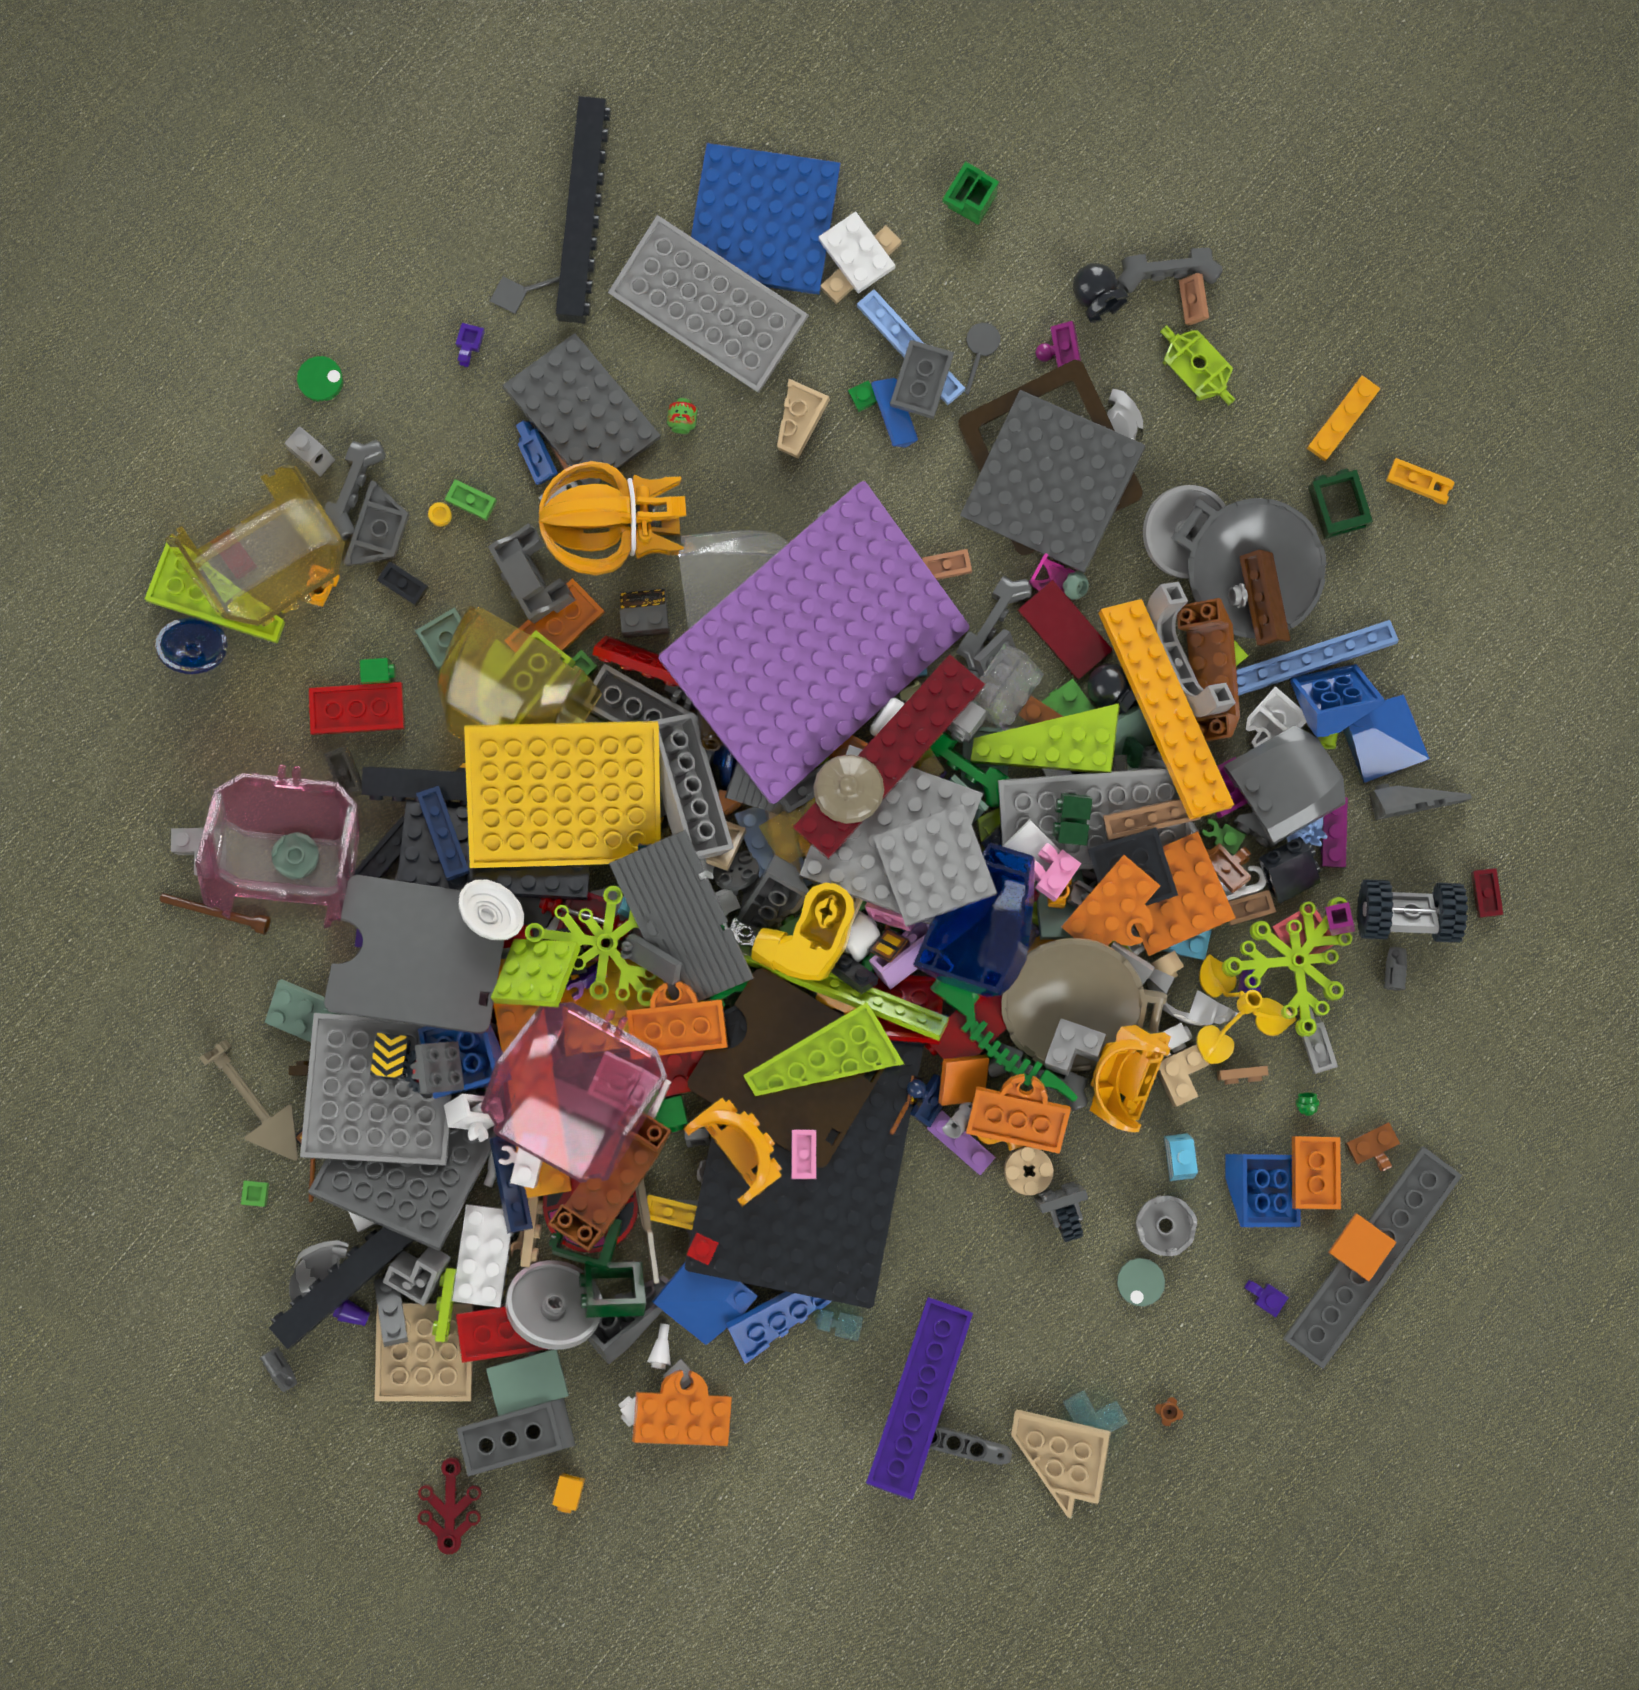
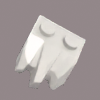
(1274, 716)

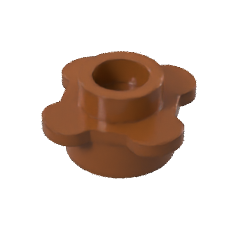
(1175, 1414)

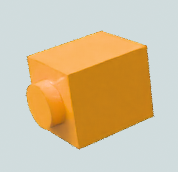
(568, 1492)

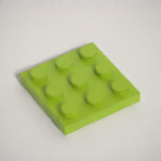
(535, 972)

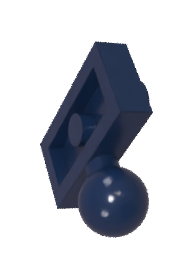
(927, 1105)

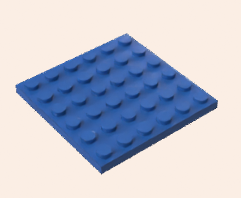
(767, 214)

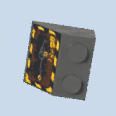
(644, 613)

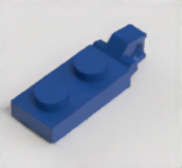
(535, 453)

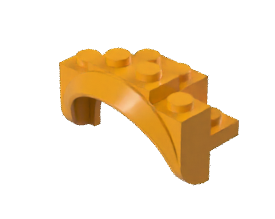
(1128, 1069)
(741, 1144)

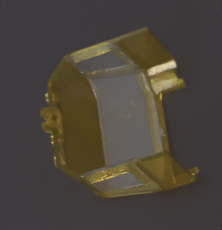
(267, 557)

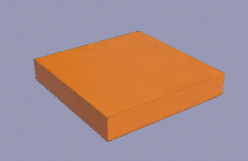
(961, 1077)
(1362, 1247)

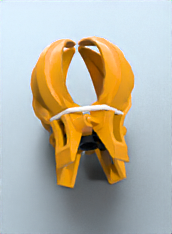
(622, 508)

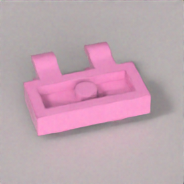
(1059, 873)

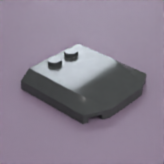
(1288, 782)

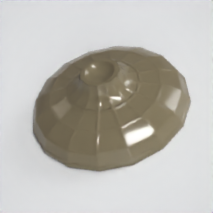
(848, 789)

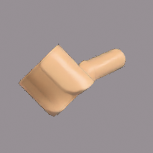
(517, 1244)

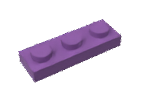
(964, 1146)

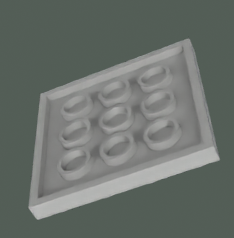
(935, 865)

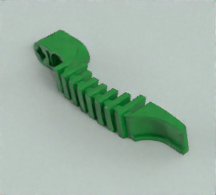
(964, 1003)

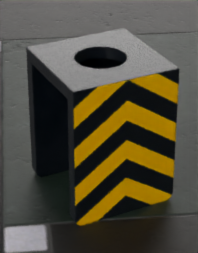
(389, 1057)

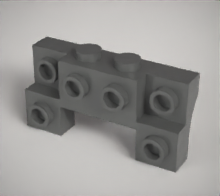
(524, 578)

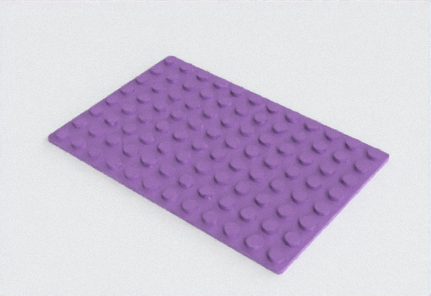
(815, 642)

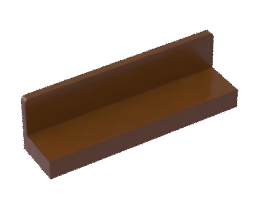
(1264, 597)

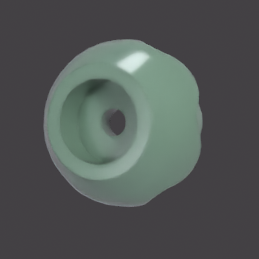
(1076, 585)

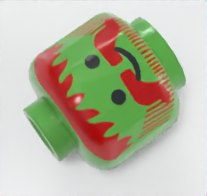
(682, 416)

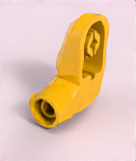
(816, 940)

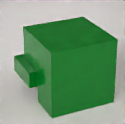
(971, 193)

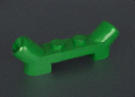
(989, 779)

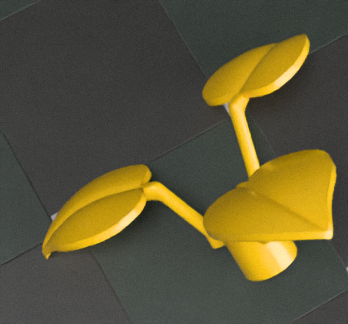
(1212, 1042)

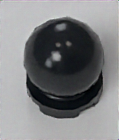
(1097, 290)
(1110, 687)

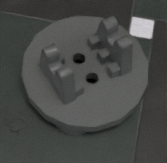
(740, 875)

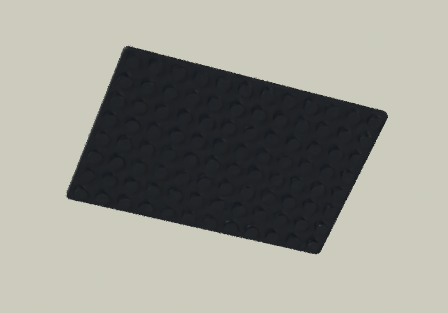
(820, 1232)

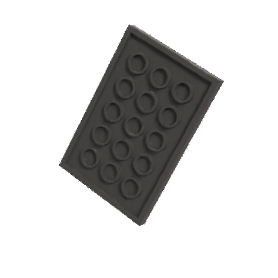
(581, 408)

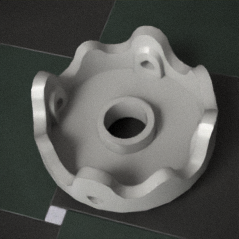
(1182, 1230)

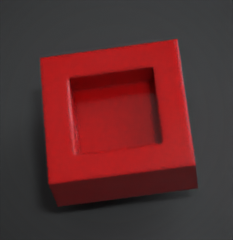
(702, 1249)

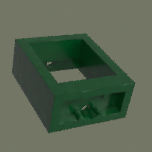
(1345, 526)
(607, 1251)
(613, 1307)

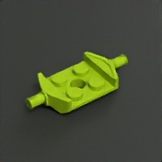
(1204, 381)

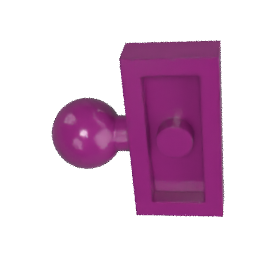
(1064, 346)

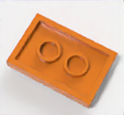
(1316, 1173)

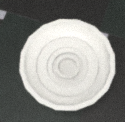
(491, 910)

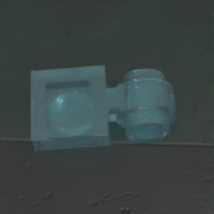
(846, 1325)

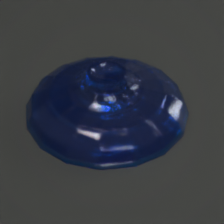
(726, 763)

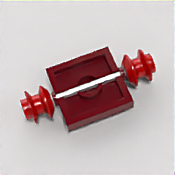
(594, 903)

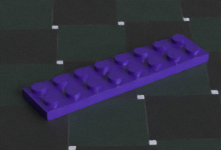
(919, 1399)

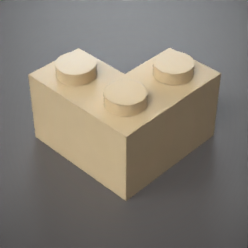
(1175, 1074)

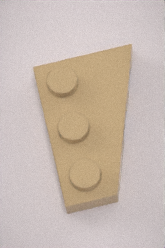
(800, 417)

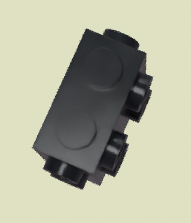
(1290, 869)

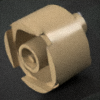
(1026, 1157)

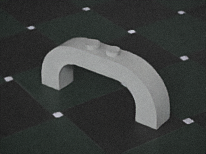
(1163, 610)

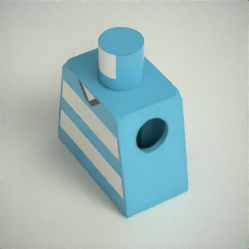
(1180, 1157)

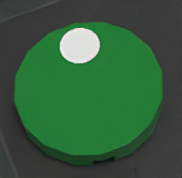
(320, 378)

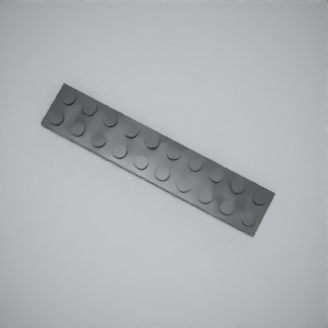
(1345, 1293)

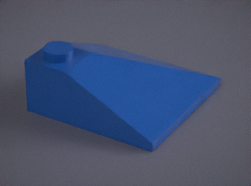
(1335, 698)
(1385, 740)
(476, 1051)
(1262, 1190)
(703, 1302)

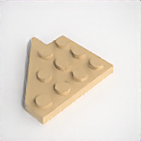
(1064, 1455)

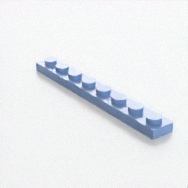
(1316, 657)

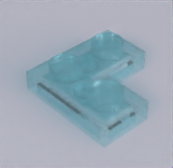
(1082, 1412)

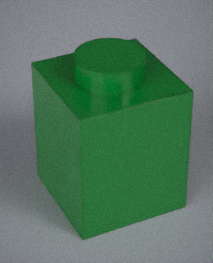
(377, 671)

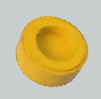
(440, 514)

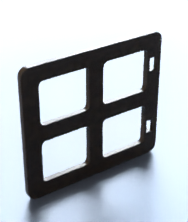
(1070, 372)

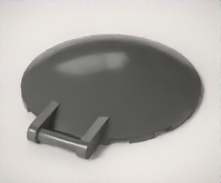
(1246, 528)

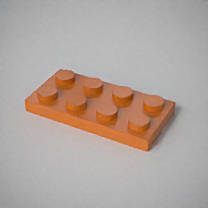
(570, 622)

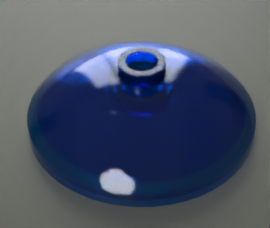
(191, 645)

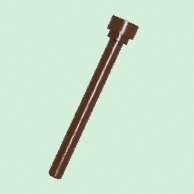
(258, 923)

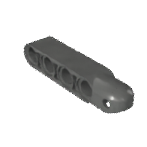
(989, 1451)

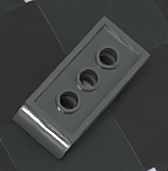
(554, 1436)

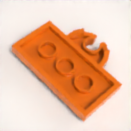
(1115, 906)
(679, 1023)
(1019, 1115)
(681, 1414)

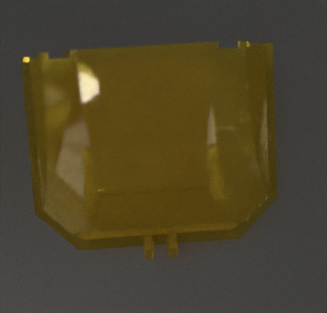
(508, 678)

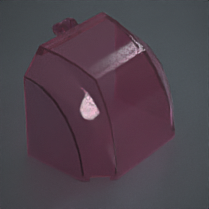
(574, 1090)

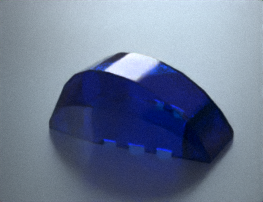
(987, 940)

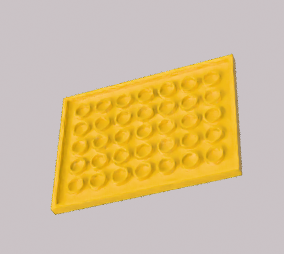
(561, 792)

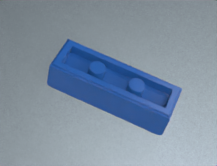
(896, 420)

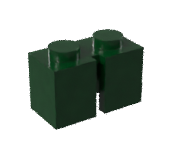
(1072, 818)

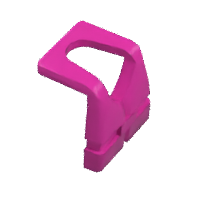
(1055, 571)

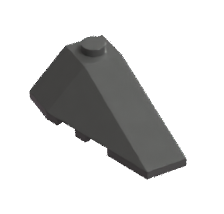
(1403, 800)
(774, 896)
(617, 1334)

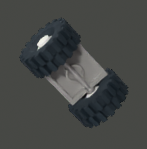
(1436, 913)

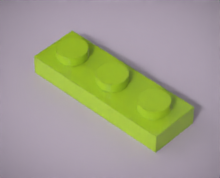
(445, 1306)

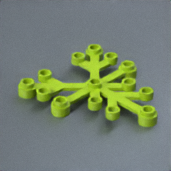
(1314, 938)
(628, 972)

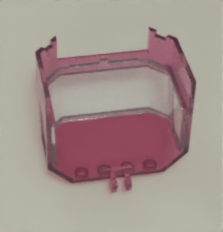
(251, 817)

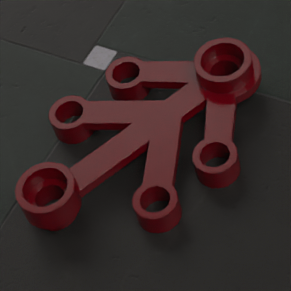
(449, 1510)

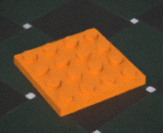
(1199, 902)

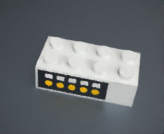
(483, 1257)

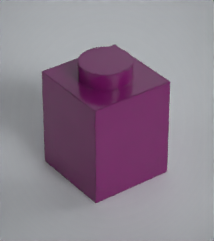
(1340, 919)

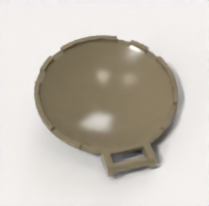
(1082, 985)

